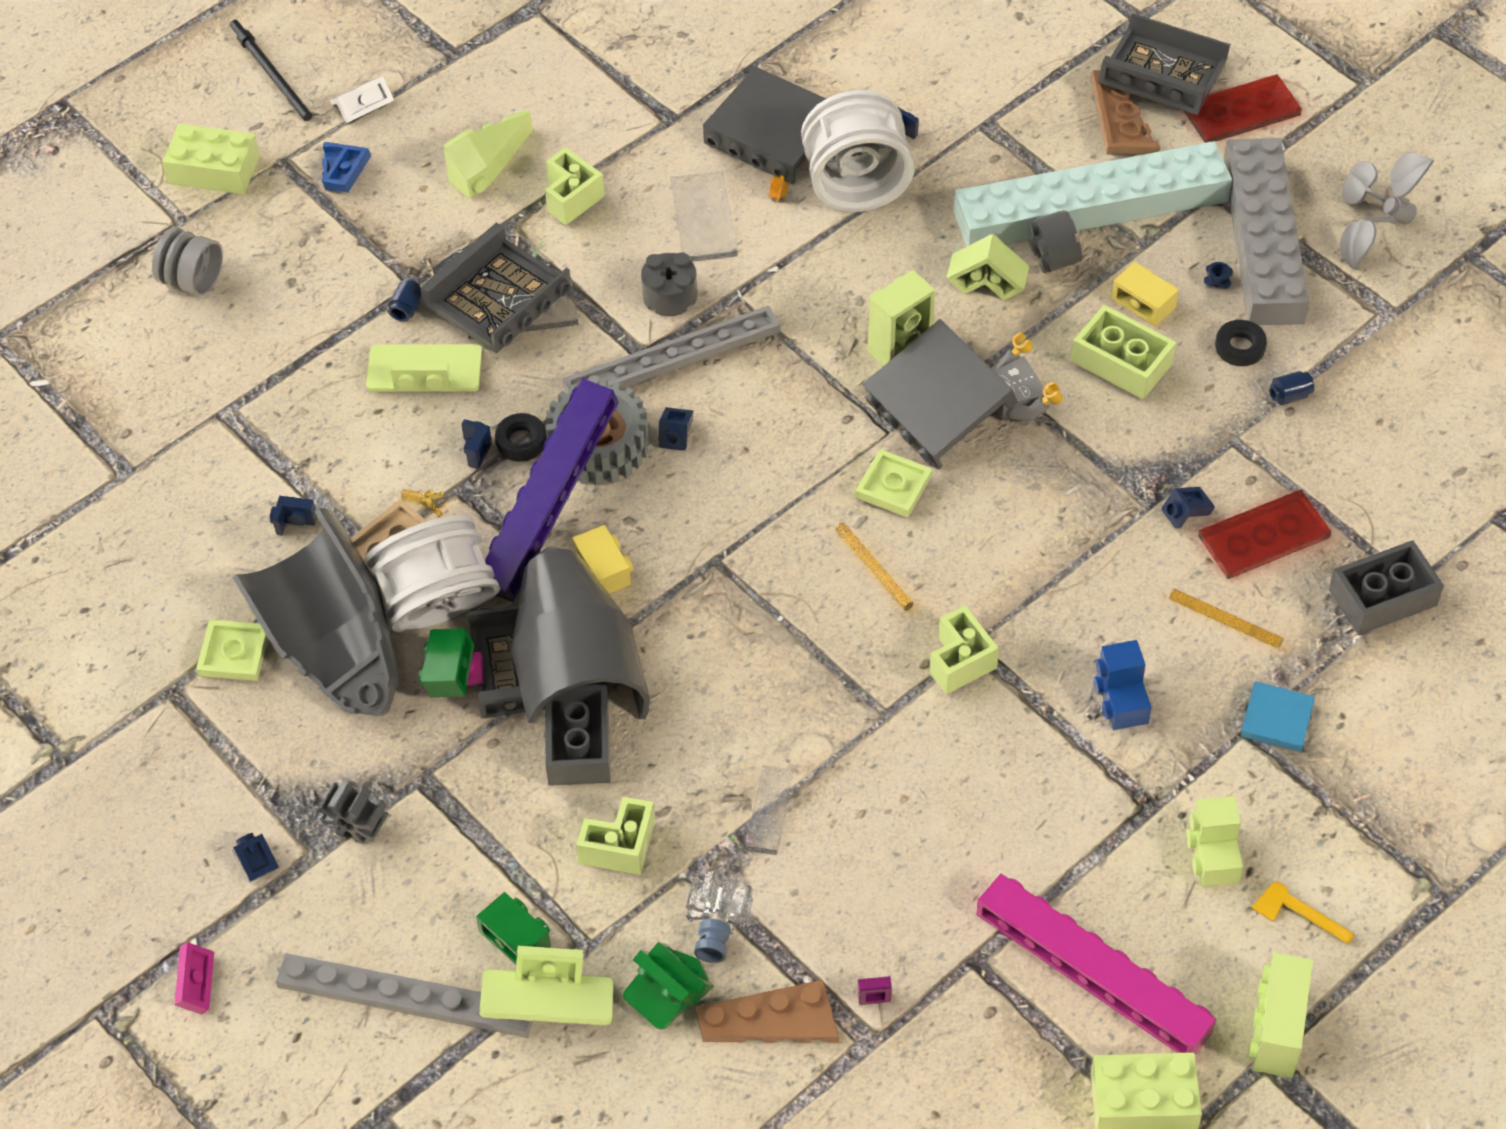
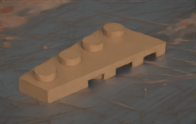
(1121, 121)
(780, 1014)

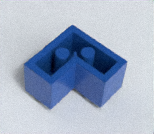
(1122, 686)

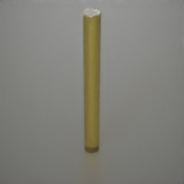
(874, 566)
(1226, 618)

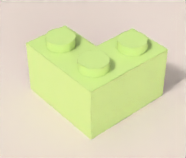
(572, 186)
(988, 264)
(966, 651)
(1214, 840)
(619, 844)

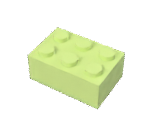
(211, 158)
(899, 315)
(1123, 351)
(1280, 1015)
(1145, 1091)

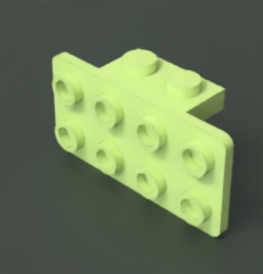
(424, 368)
(547, 989)

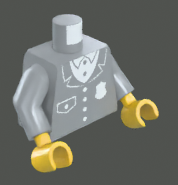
(1031, 395)

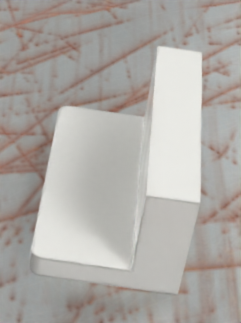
(363, 99)

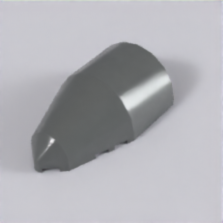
(328, 619)
(571, 633)

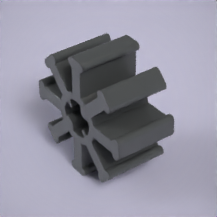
(353, 812)

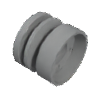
(187, 261)

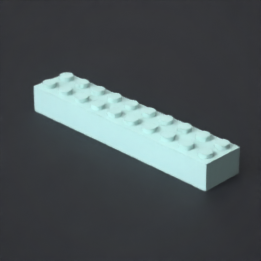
(1096, 193)

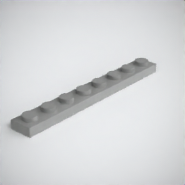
(682, 350)
(391, 993)

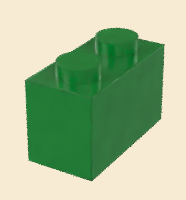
(447, 662)
(510, 925)

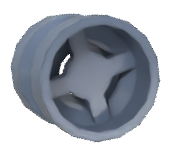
(712, 940)

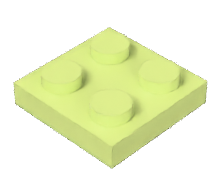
(893, 483)
(232, 650)

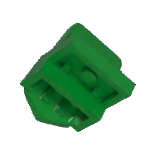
(666, 984)

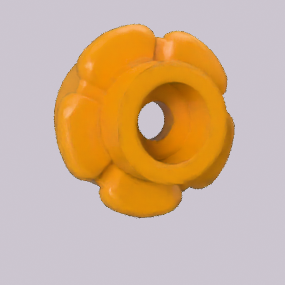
(778, 188)

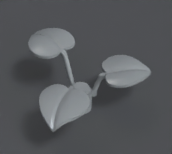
(1405, 175)

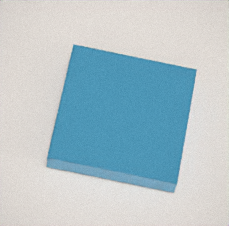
(1277, 716)

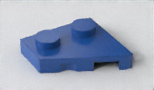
(342, 165)

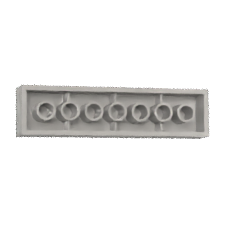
(1266, 232)

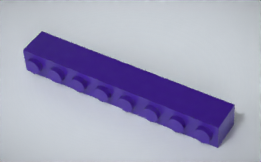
(549, 484)

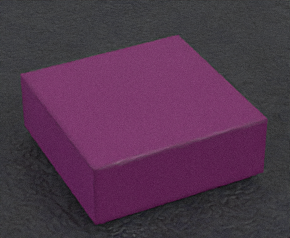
(874, 990)

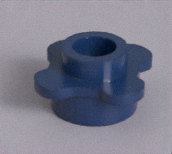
(1218, 275)

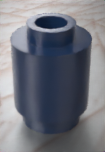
(405, 300)
(1291, 387)

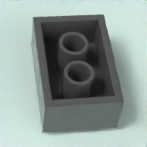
(1385, 587)
(578, 736)

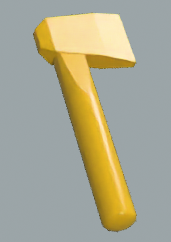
(1277, 895)

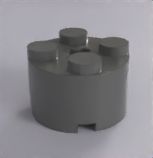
(1055, 241)
(669, 283)

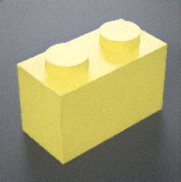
(1145, 293)
(604, 558)

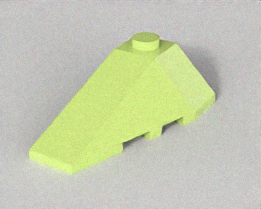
(479, 156)

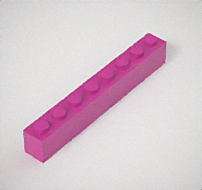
(1095, 966)

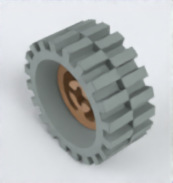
(622, 441)

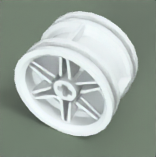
(857, 151)
(432, 573)

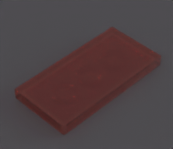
(1244, 109)
(1264, 534)

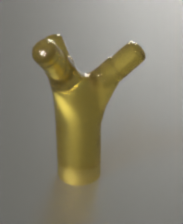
(425, 498)

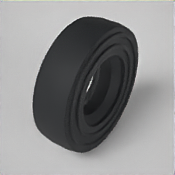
(1237, 356)
(518, 422)

